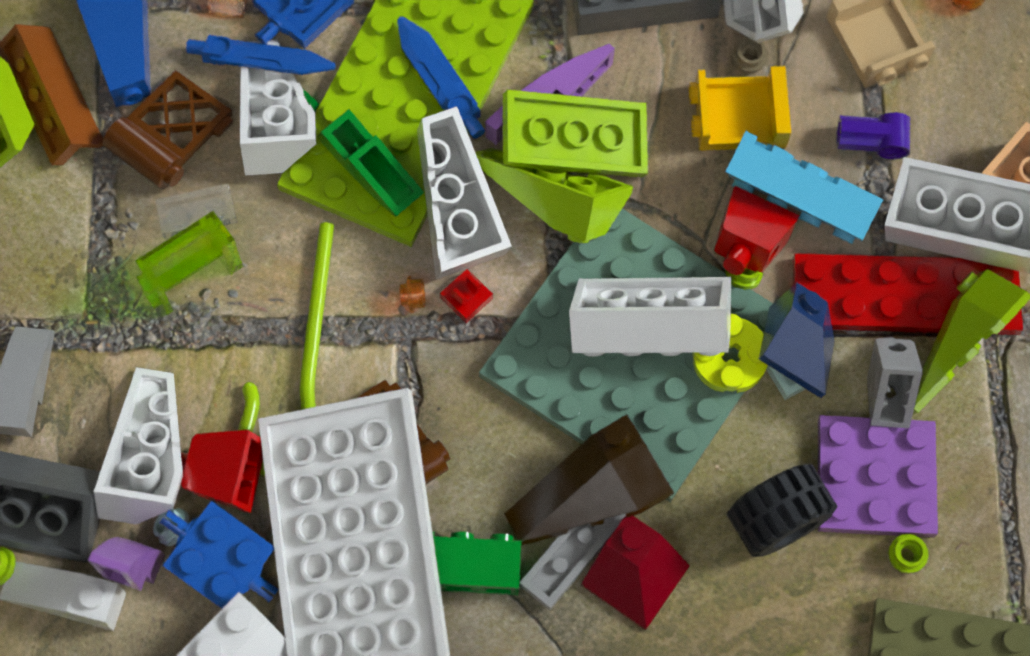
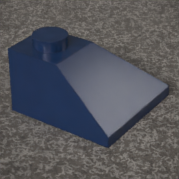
(800, 339)

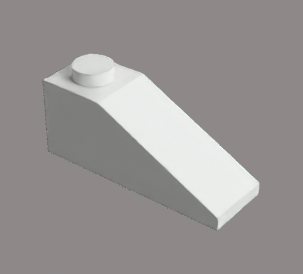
(65, 594)

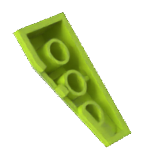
(566, 202)
(978, 312)

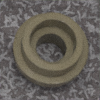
(748, 46)

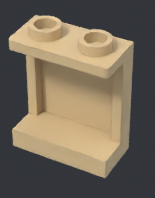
(878, 39)

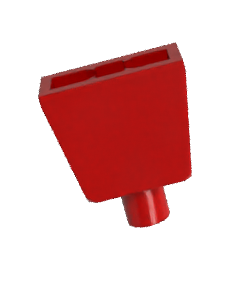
(752, 232)
(224, 467)

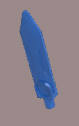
(223, 51)
(439, 74)

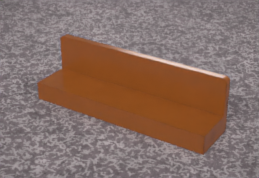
(49, 92)

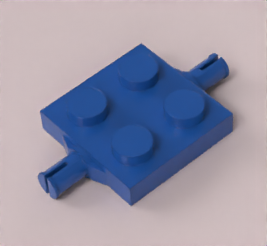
(298, 18)
(218, 555)

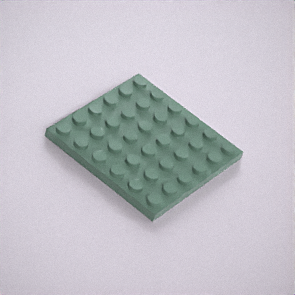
(587, 393)

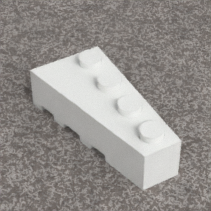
(458, 200)

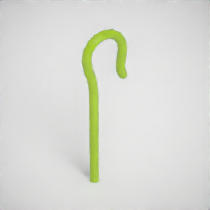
(312, 336)

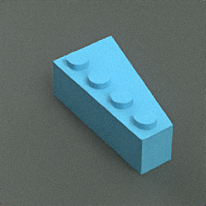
(803, 188)

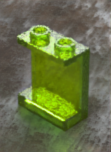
(184, 256)

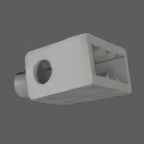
(896, 366)

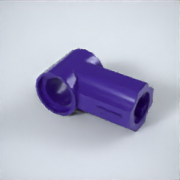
(885, 135)

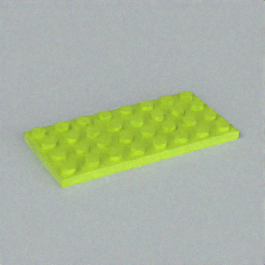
(392, 99)

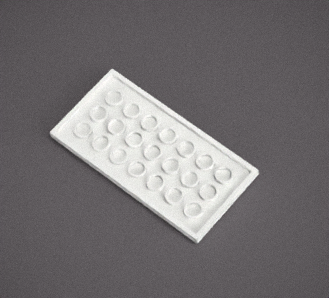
(353, 530)

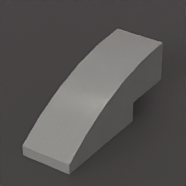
(23, 379)

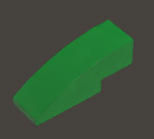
(370, 163)

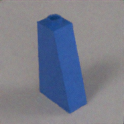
(121, 45)

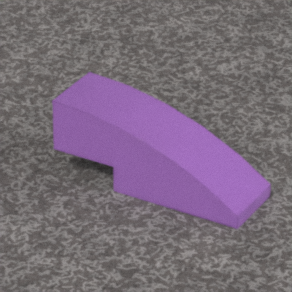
(127, 562)

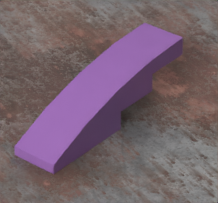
(570, 79)

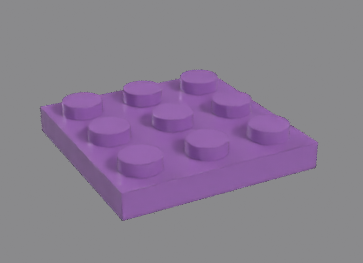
(879, 476)

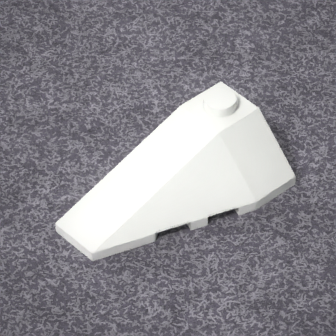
(274, 120)
(144, 454)

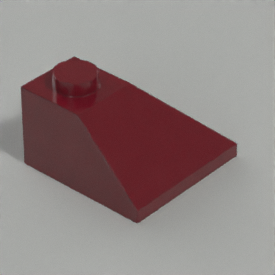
(635, 571)

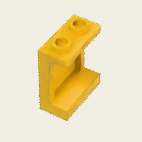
(740, 104)

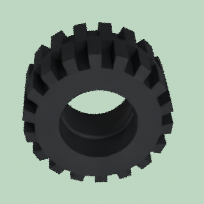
(781, 510)

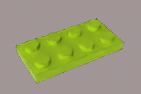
(574, 134)

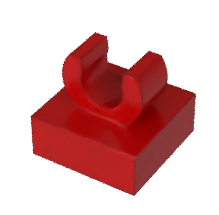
(466, 295)

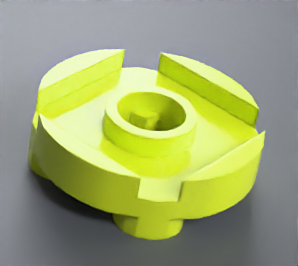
(734, 375)

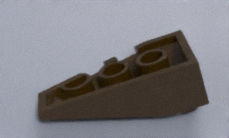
(597, 481)

